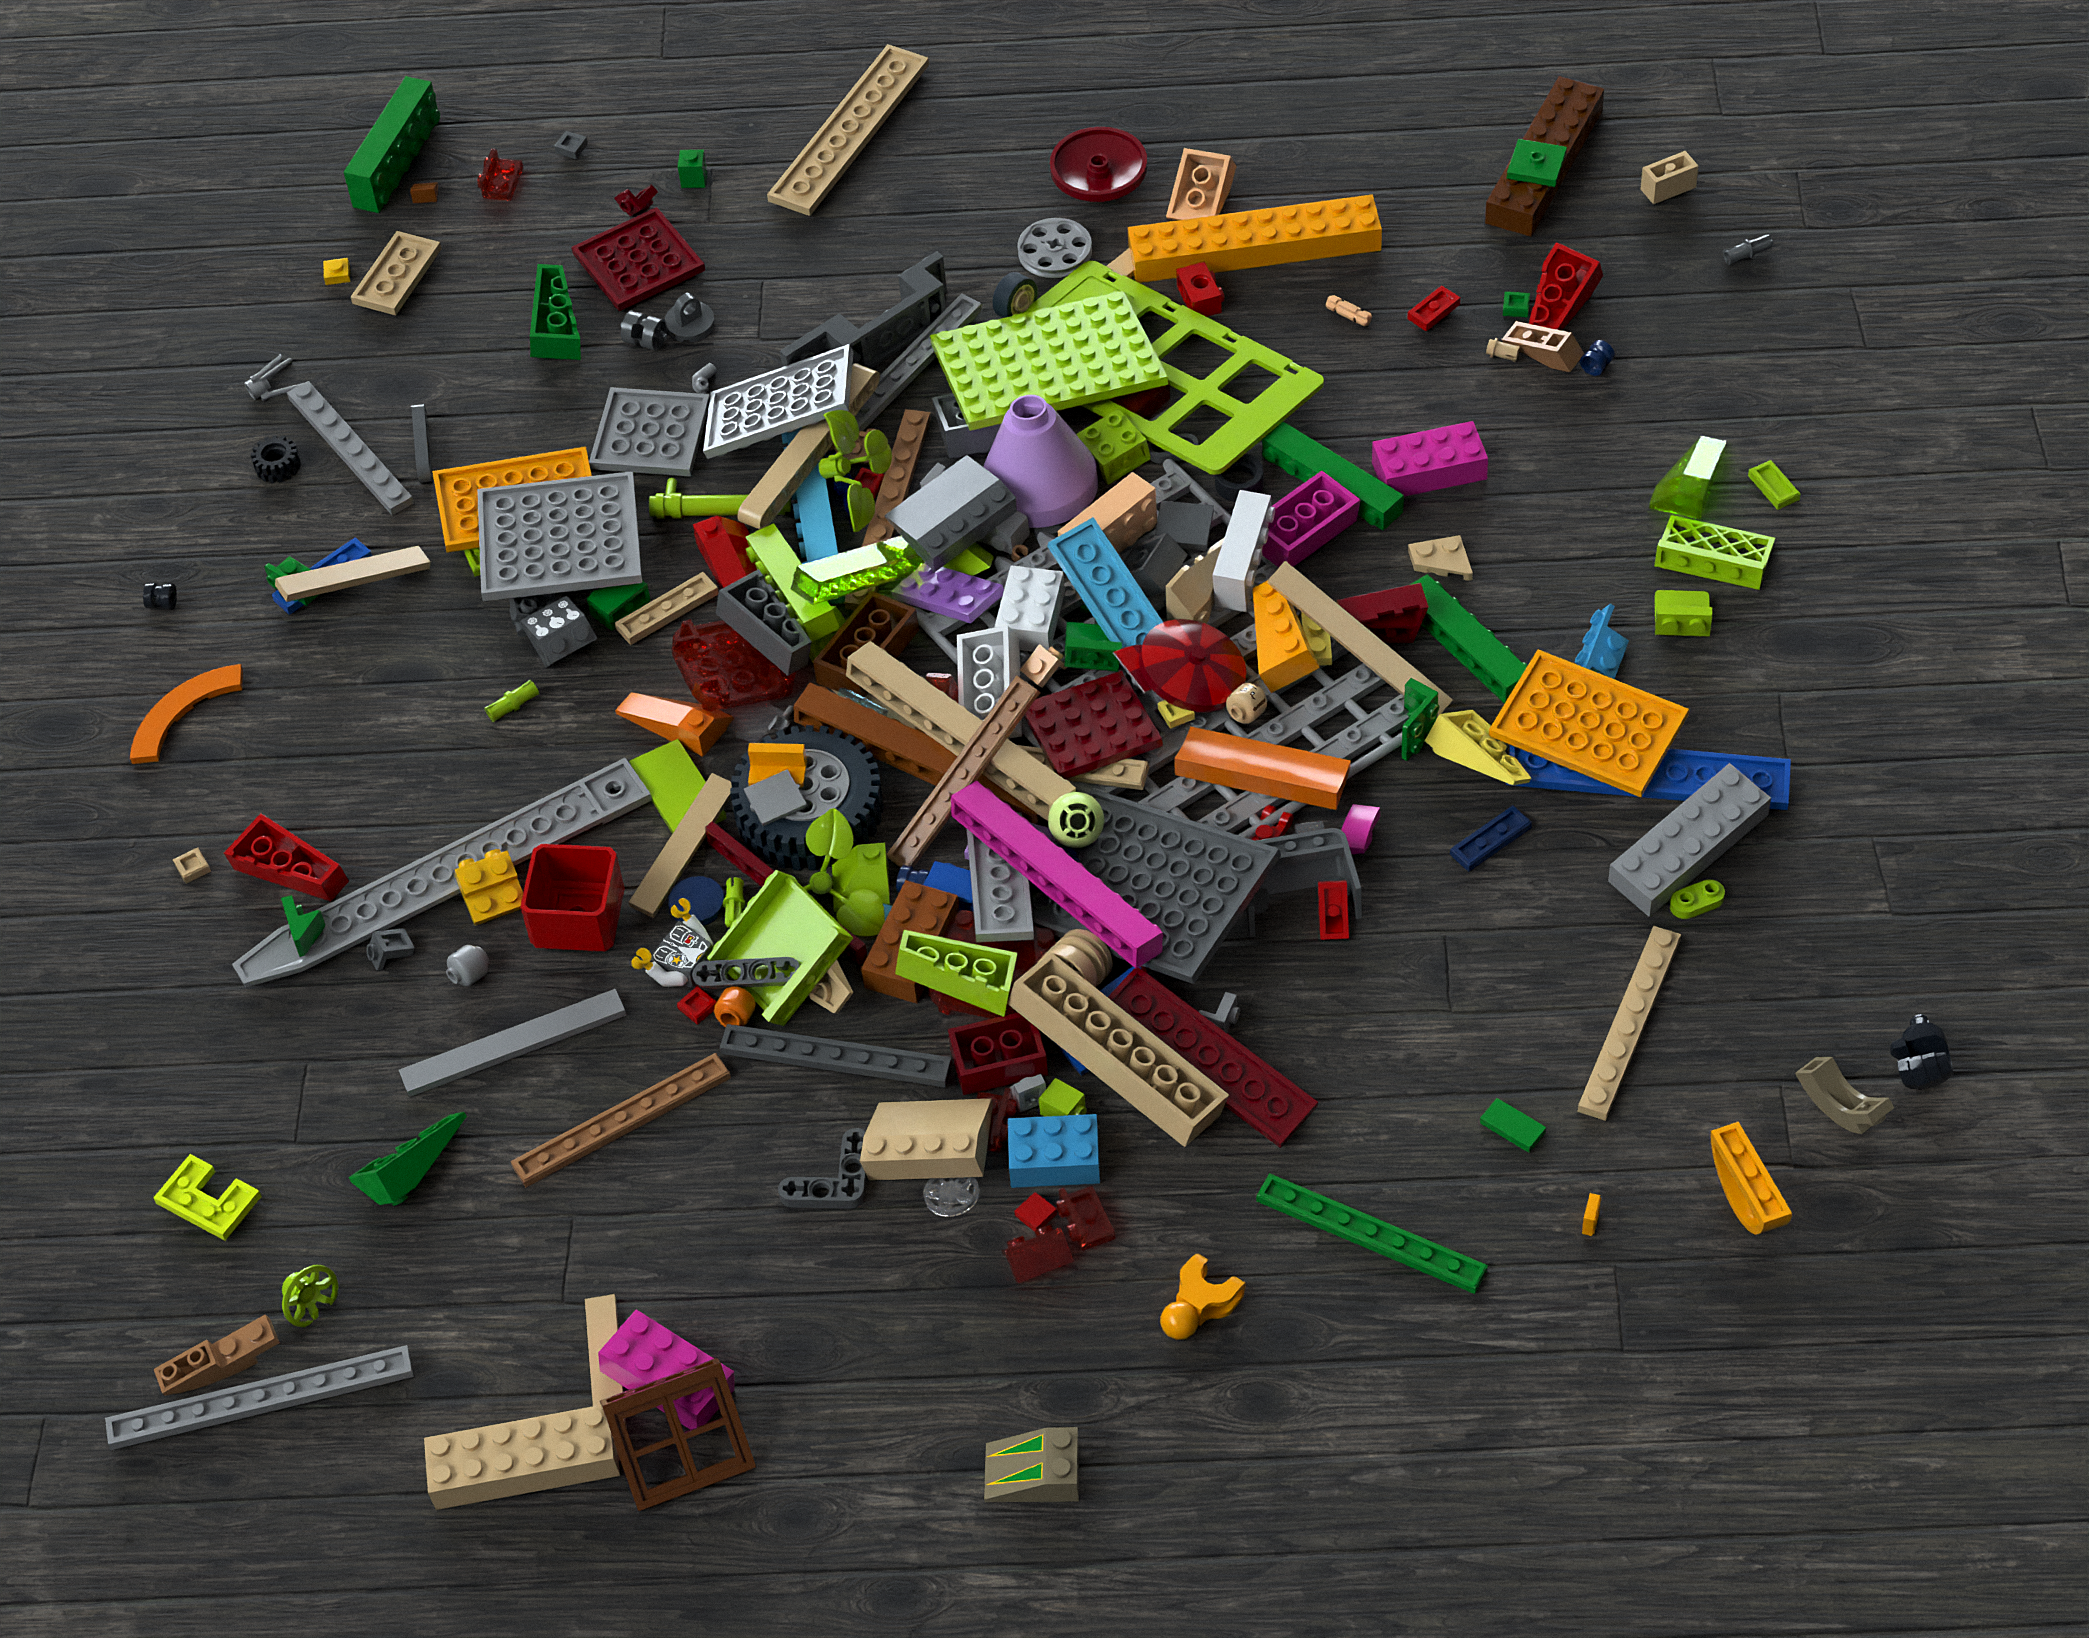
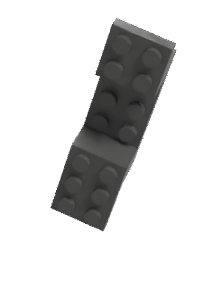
(920, 305)

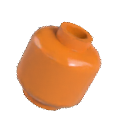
(734, 1006)

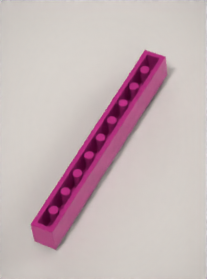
(1057, 874)

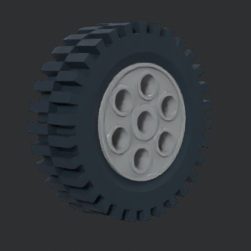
(835, 777)

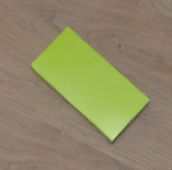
(1774, 484)

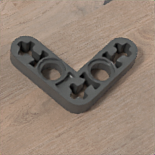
(837, 1187)

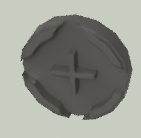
(689, 319)

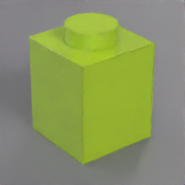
(1061, 1100)

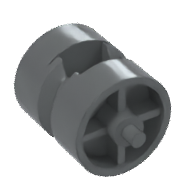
(643, 330)

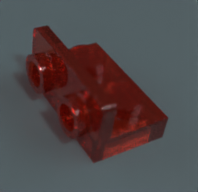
(499, 177)
(1002, 1109)

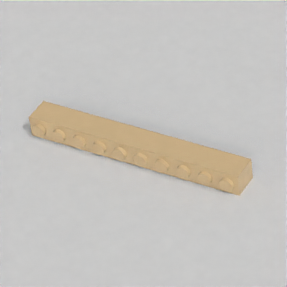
(953, 726)

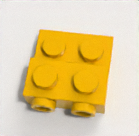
(489, 886)

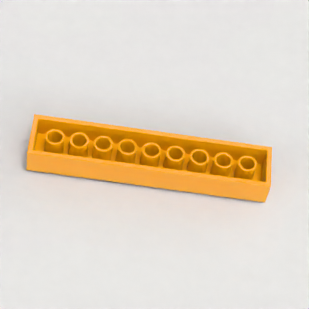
(1256, 237)

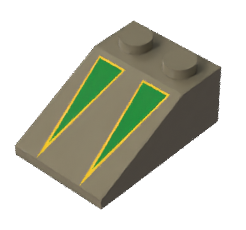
(1033, 1467)

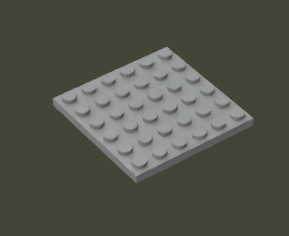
(558, 536)

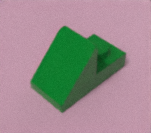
(303, 927)

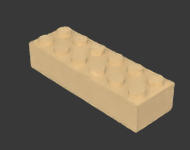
(520, 1457)

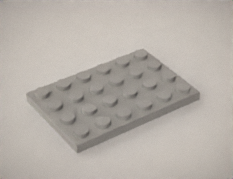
(778, 401)

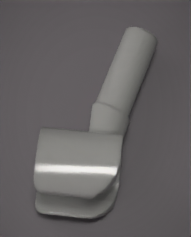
(781, 721)

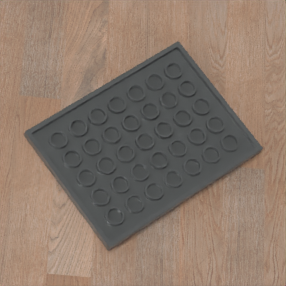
(1175, 873)

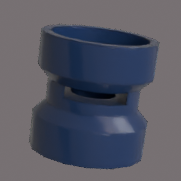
(1597, 358)
(909, 874)

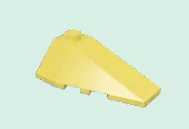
(1466, 740)

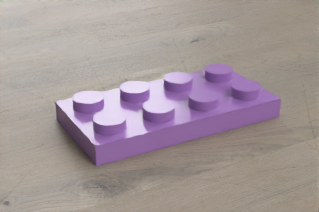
(948, 592)

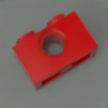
(1199, 289)

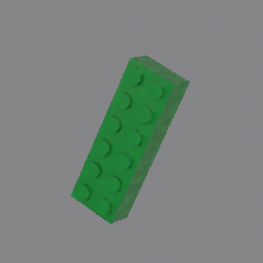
(392, 144)

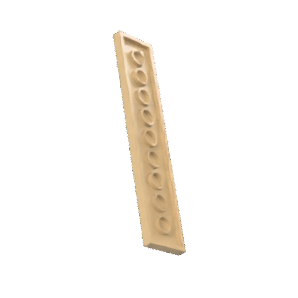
(848, 130)

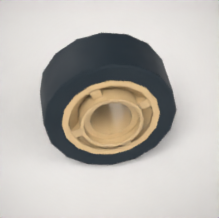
(1014, 295)

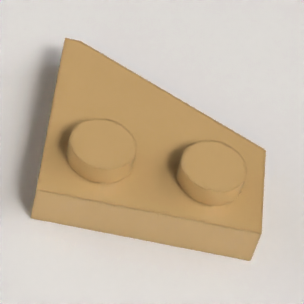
(1441, 557)

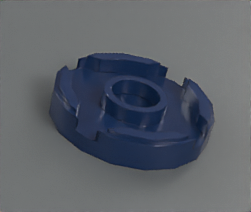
(703, 895)

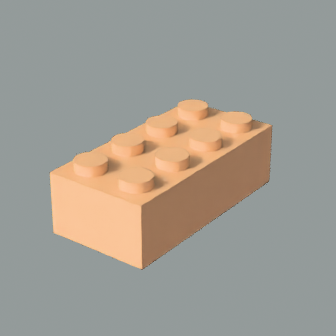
(1122, 512)

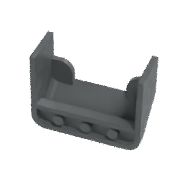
(1303, 863)

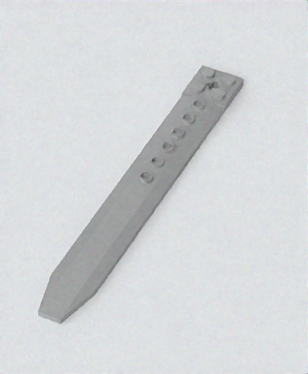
(433, 876)

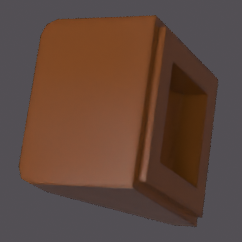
(424, 192)

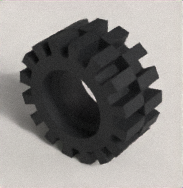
(272, 449)

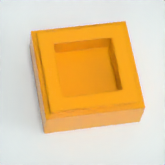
(1591, 1214)

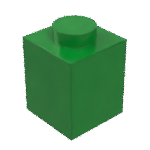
(692, 168)

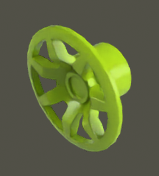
(305, 1292)

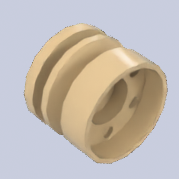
(1084, 954)

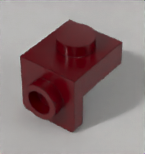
(632, 204)

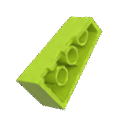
(958, 969)

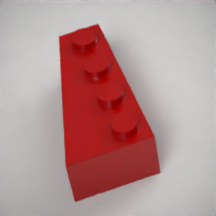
(284, 859)

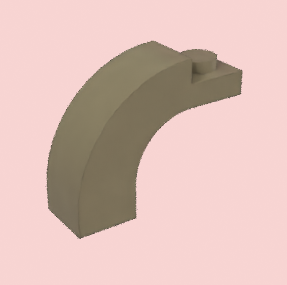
(1839, 1099)

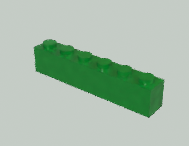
(1306, 458)
(1470, 641)

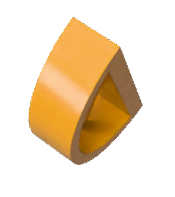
(1747, 1181)

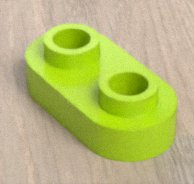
(1698, 899)

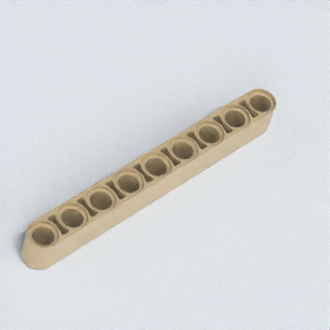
(801, 457)

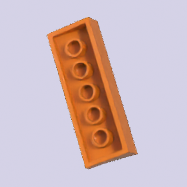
(1262, 767)

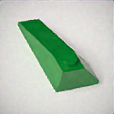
(395, 1175)

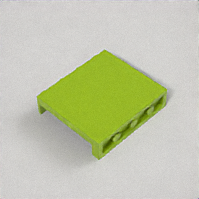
(783, 923)

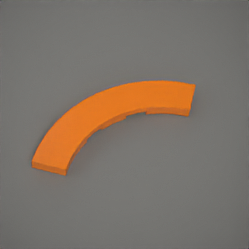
(176, 704)

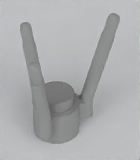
(259, 385)

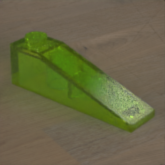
(1690, 480)

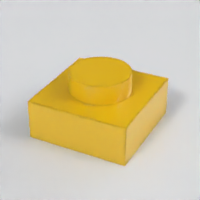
(336, 271)

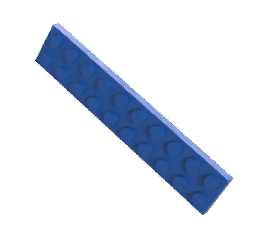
(1675, 779)

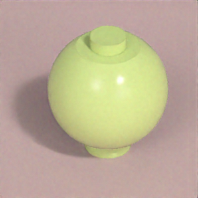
(1076, 819)

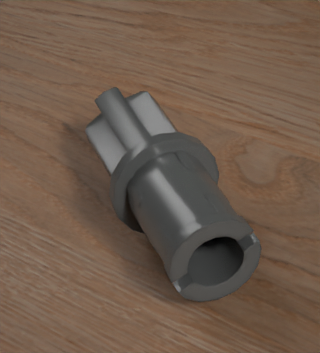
(1747, 249)

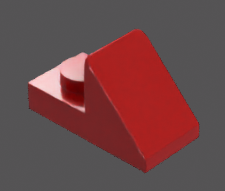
(1333, 910)

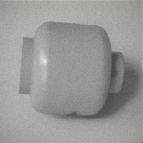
(467, 965)

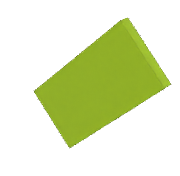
(671, 781)

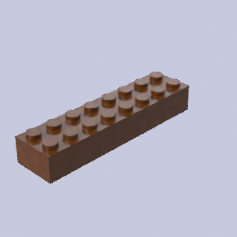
(1563, 121)

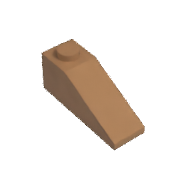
(1547, 345)

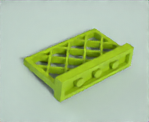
(1713, 562)

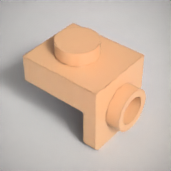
(1042, 664)

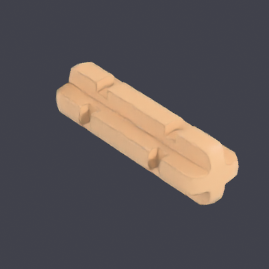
(1348, 310)

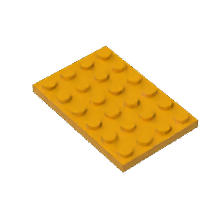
(458, 488)
(1589, 723)

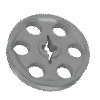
(1054, 247)

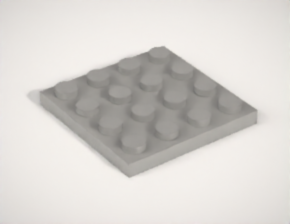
(650, 431)

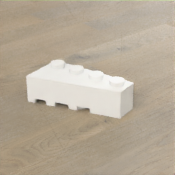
(1242, 550)

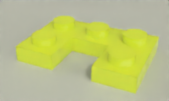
(219, 1217)

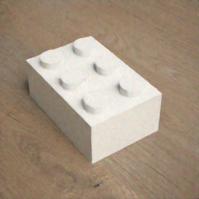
(1032, 605)

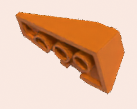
(676, 720)

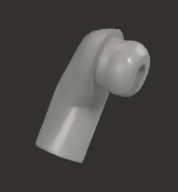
(700, 379)

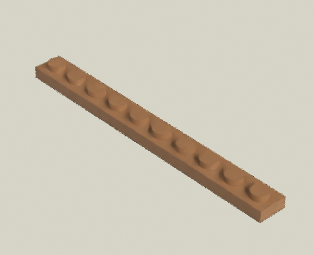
(894, 485)

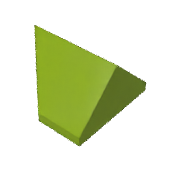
(971, 560)

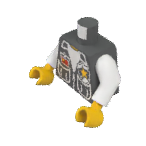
(678, 952)

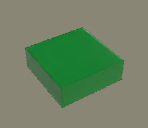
(1516, 304)

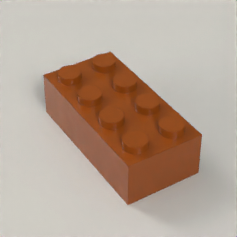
(915, 910)

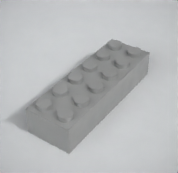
(1689, 839)

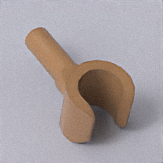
(1018, 549)

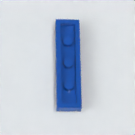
(348, 552)

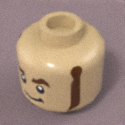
(1246, 703)

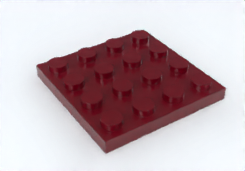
(638, 259)
(1092, 725)

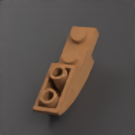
(213, 1362)

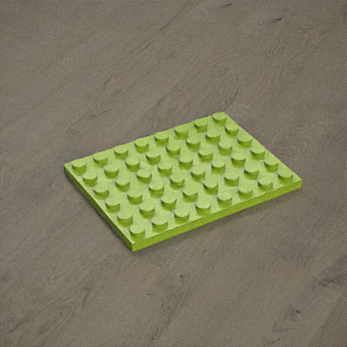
(1057, 353)

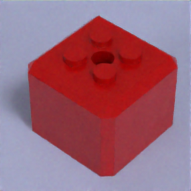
(572, 897)

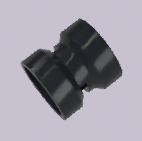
(158, 595)

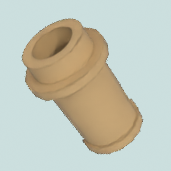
(1502, 350)

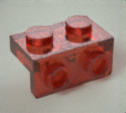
(1086, 1217)
(1037, 1254)

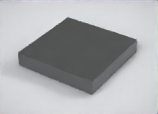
(1186, 524)

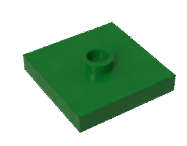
(1536, 162)

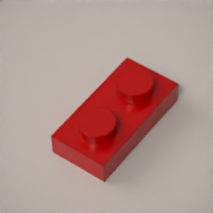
(1433, 308)

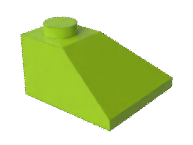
(862, 869)

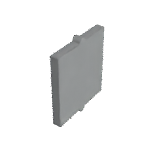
(775, 797)

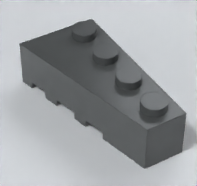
(764, 622)

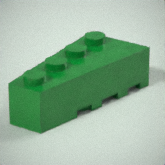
(553, 322)

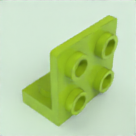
(1115, 445)

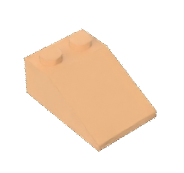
(1201, 185)

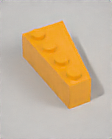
(1280, 640)

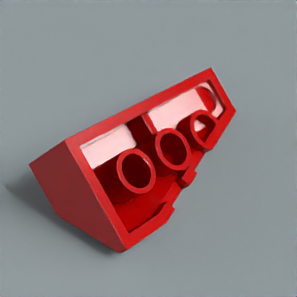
(1564, 286)
(724, 549)

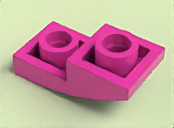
(1359, 827)

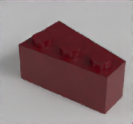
(1391, 613)

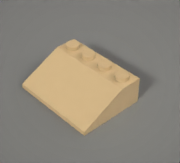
(927, 1139)

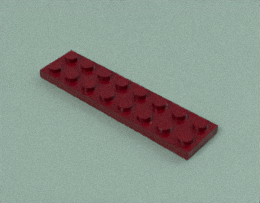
(1254, 1088)

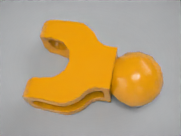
(1199, 1300)

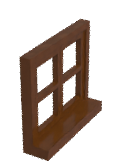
(663, 1393)

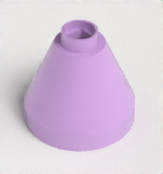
(1042, 463)

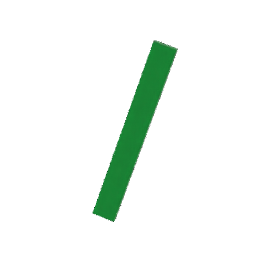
(1372, 1233)

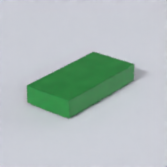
(1513, 1125)

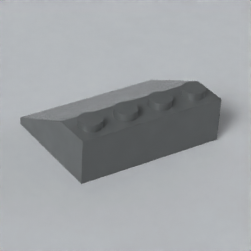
(955, 433)
(952, 512)

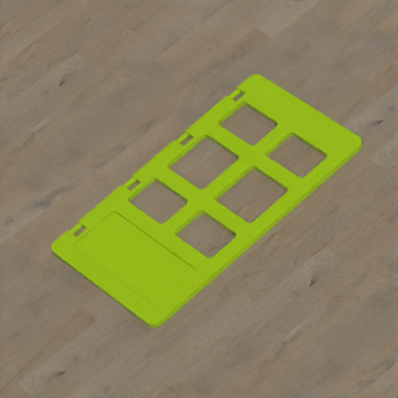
(1248, 422)

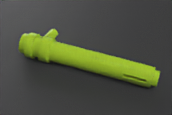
(681, 505)

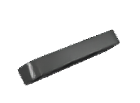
(422, 443)
(747, 976)

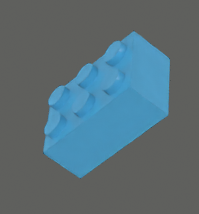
(1053, 1150)

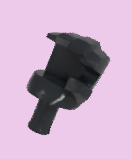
(1922, 1055)

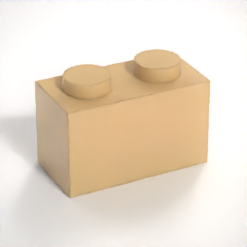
(1669, 177)

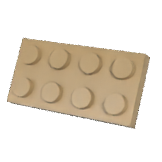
(396, 273)

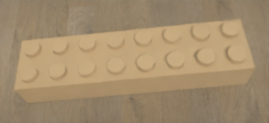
(1117, 1049)

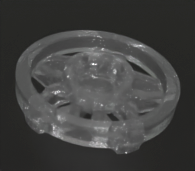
(951, 1194)

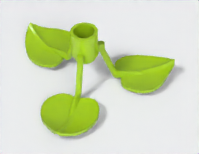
(844, 432)
(833, 837)

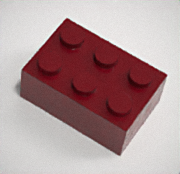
(996, 1052)

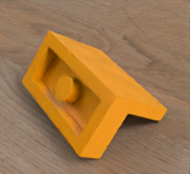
(773, 758)

